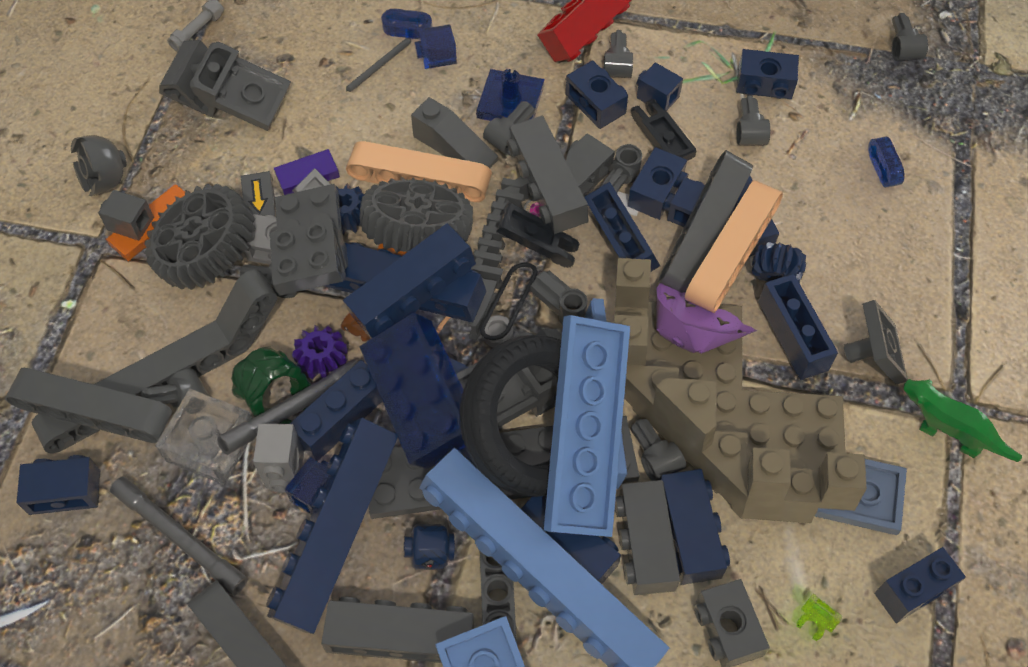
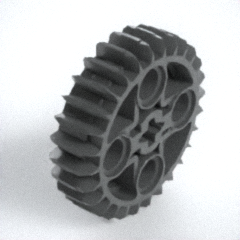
(411, 210)
(199, 236)

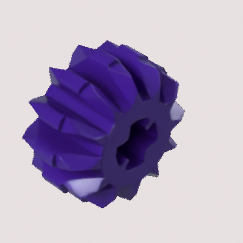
(325, 341)

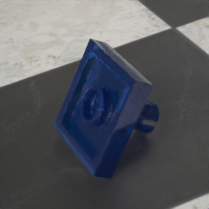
(506, 91)

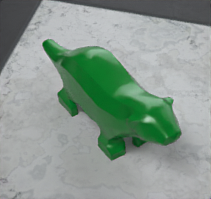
(957, 420)

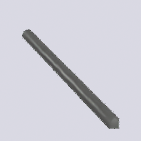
(378, 64)

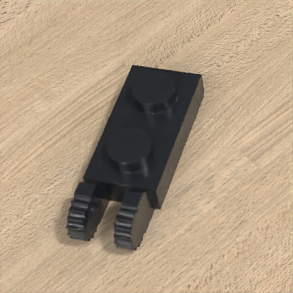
(663, 130)
(534, 234)

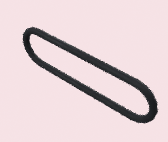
(515, 314)

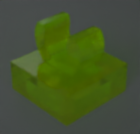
(821, 614)

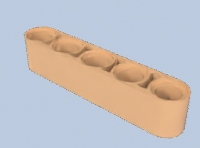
(381, 162)
(733, 246)

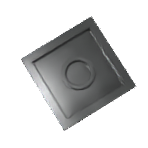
(881, 344)

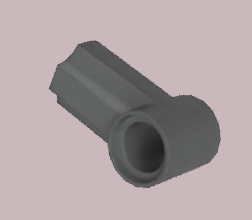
(559, 296)

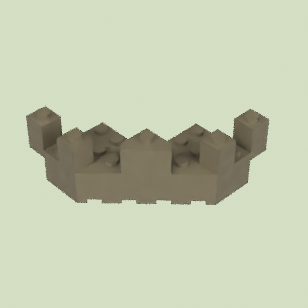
(759, 449)

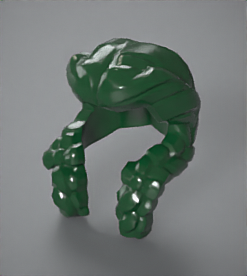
(258, 370)

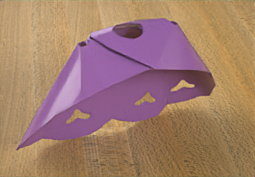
(694, 327)

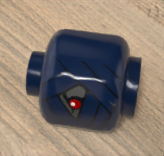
(429, 547)

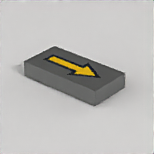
(258, 193)

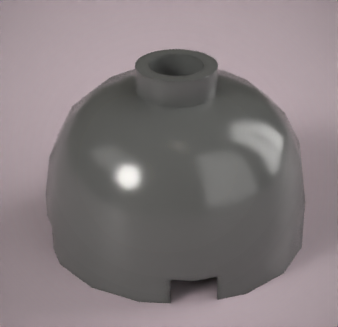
(98, 163)

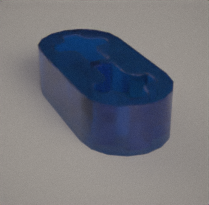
(406, 22)
(886, 162)

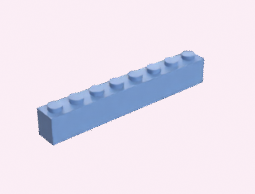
(540, 565)

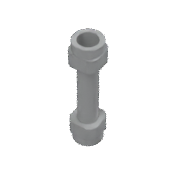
(211, 11)

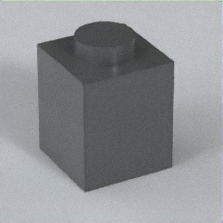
(126, 215)

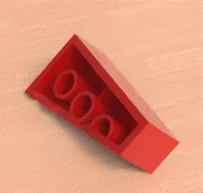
(578, 26)

